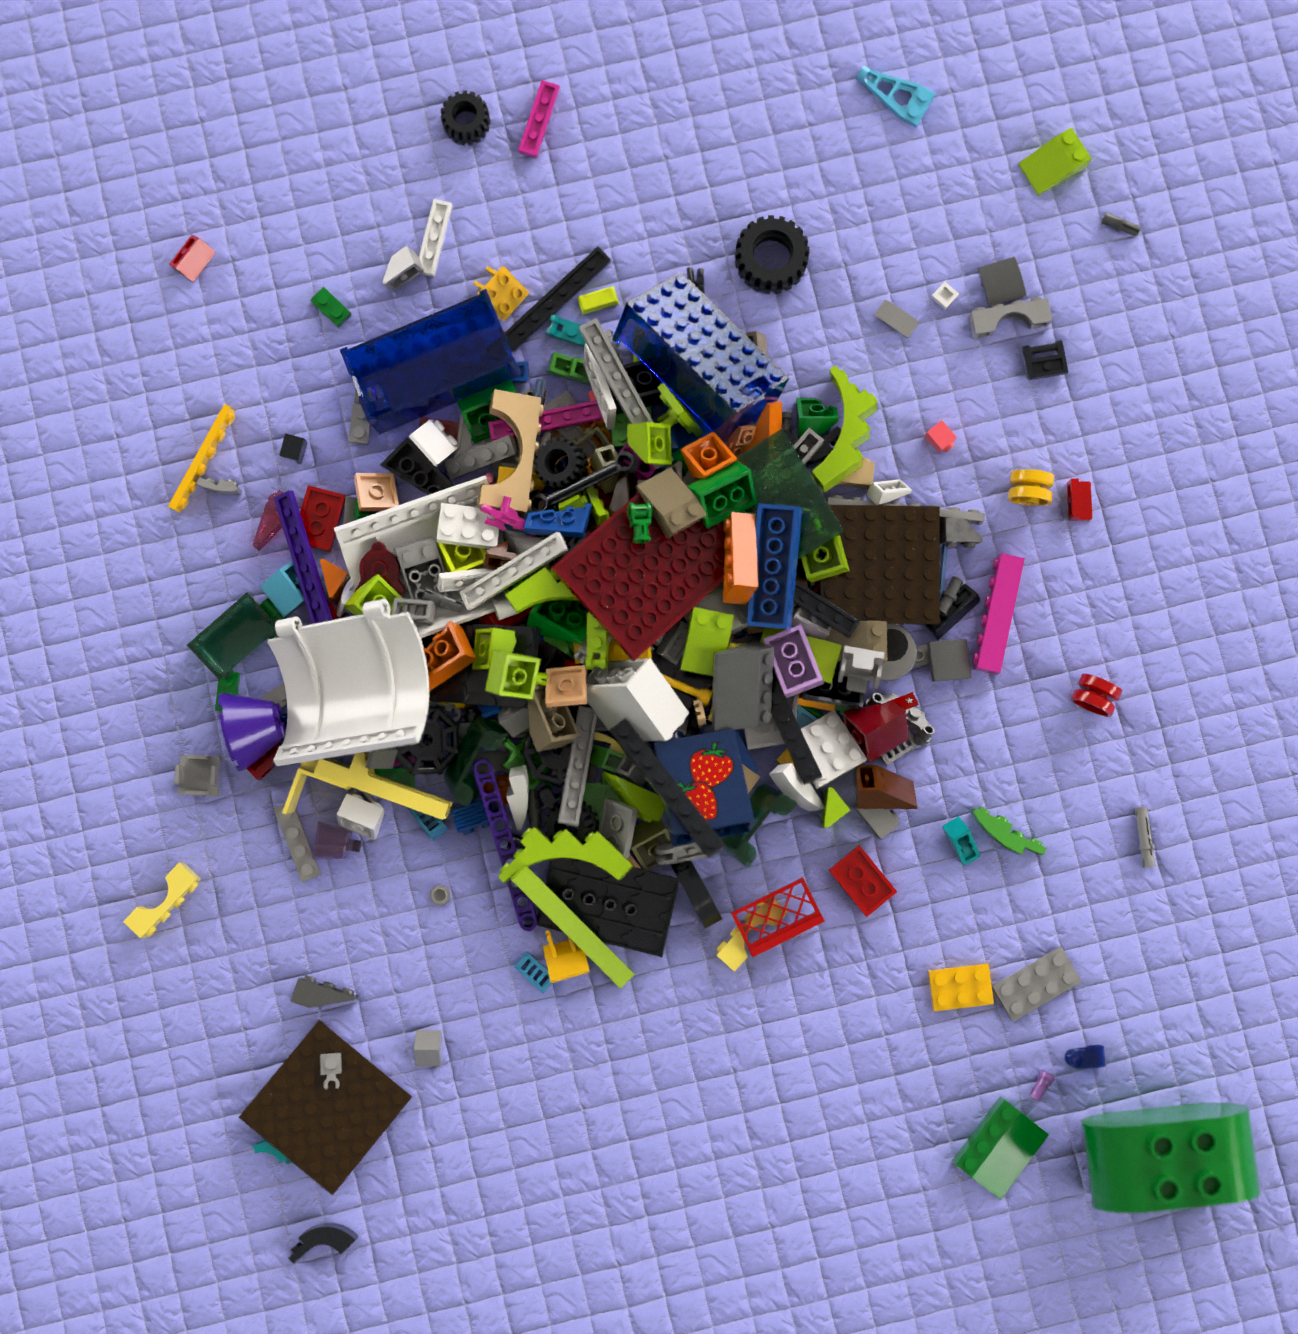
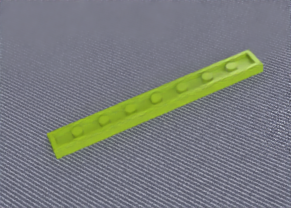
(572, 926)

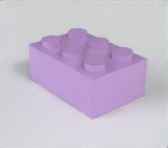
(794, 661)

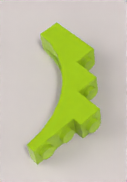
(855, 431)
(538, 589)
(566, 845)

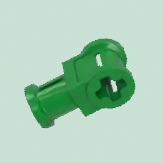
(640, 519)

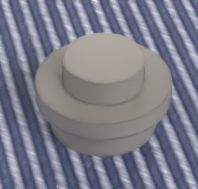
(440, 895)

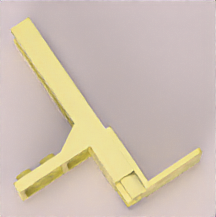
(366, 780)

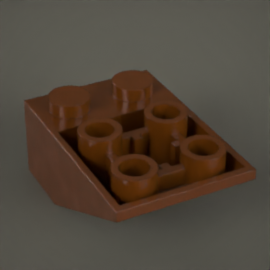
(882, 789)

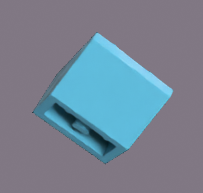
(284, 590)

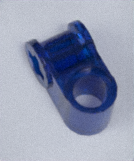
(1089, 1057)

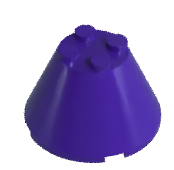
(249, 727)

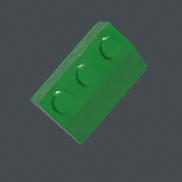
(476, 410)
(724, 493)

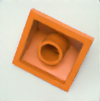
(707, 456)
(335, 579)

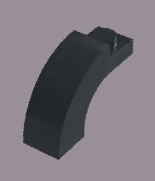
(328, 1234)

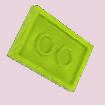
(677, 412)

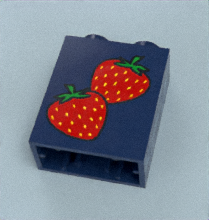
(711, 777)

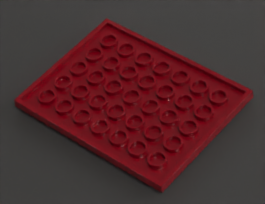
(645, 586)

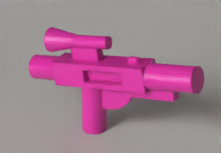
(505, 515)

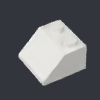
(434, 441)
(360, 816)

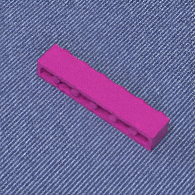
(998, 614)

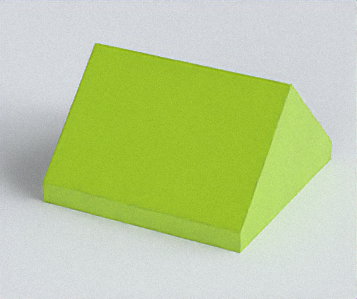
(834, 808)

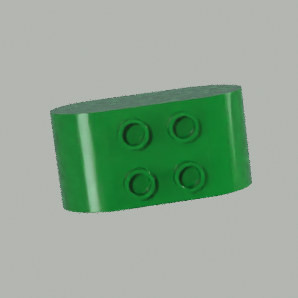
(1171, 1157)

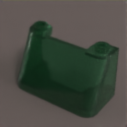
(233, 636)
(481, 733)
(763, 801)

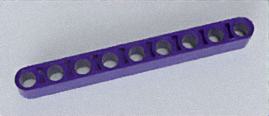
(504, 834)

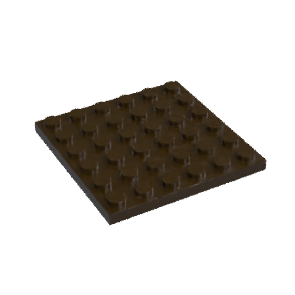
(890, 564)
(321, 1127)

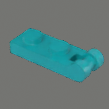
(570, 331)

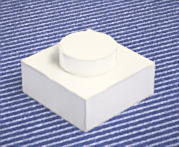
(945, 295)

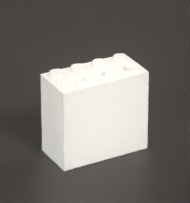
(636, 693)

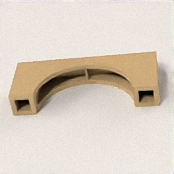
(522, 415)

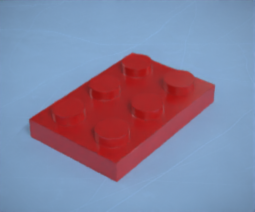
(320, 516)
(862, 881)

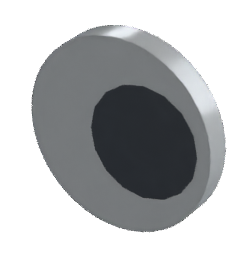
(900, 653)

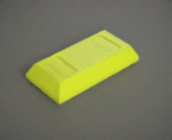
(598, 300)

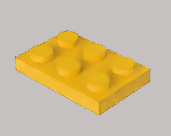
(960, 987)

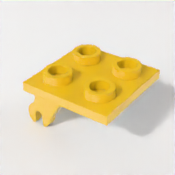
(504, 291)
(564, 959)

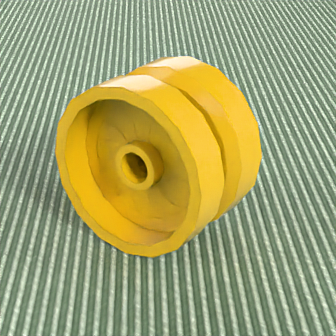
(1030, 487)

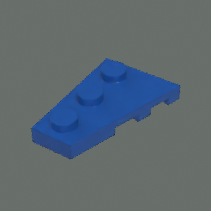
(567, 522)

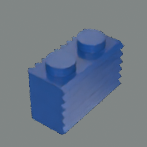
(470, 817)

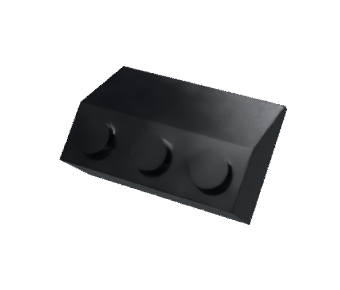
(835, 694)

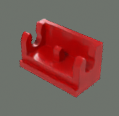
(264, 764)

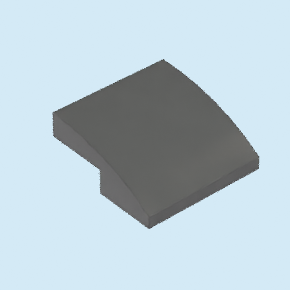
(1002, 281)
(949, 660)

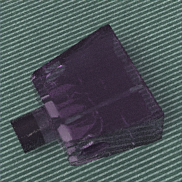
(334, 842)

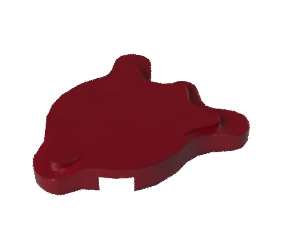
(382, 562)

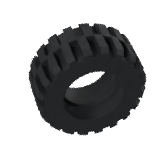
(771, 230)

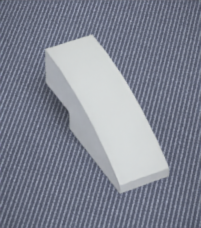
(791, 784)
(518, 794)

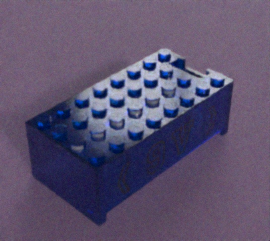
(700, 355)
(432, 362)

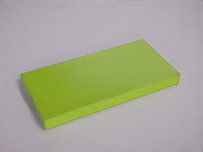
(824, 652)

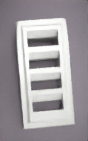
(887, 491)

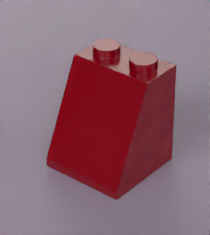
(877, 728)

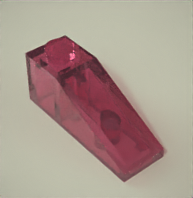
(269, 523)

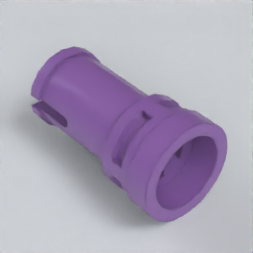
(1044, 1081)

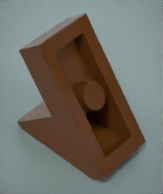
(498, 556)

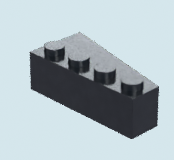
(415, 468)

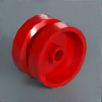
(1096, 695)

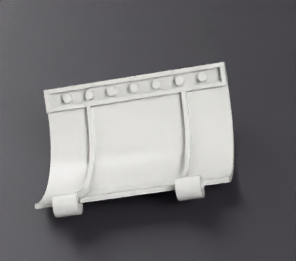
(410, 524)
(351, 684)

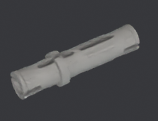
(1145, 837)

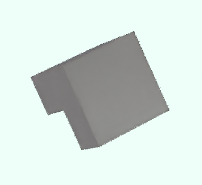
(428, 1048)

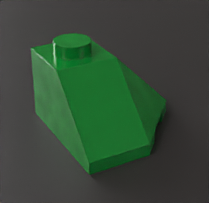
(814, 415)

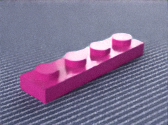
(539, 119)

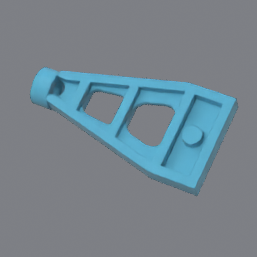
(916, 106)

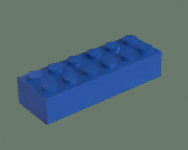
(777, 560)

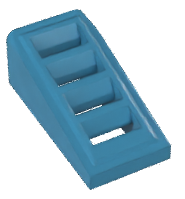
(436, 832)
(536, 983)

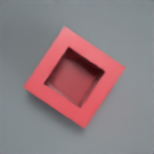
(941, 437)

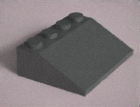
(742, 687)

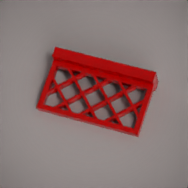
(785, 933)

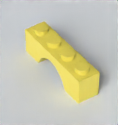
(180, 882)
(733, 950)

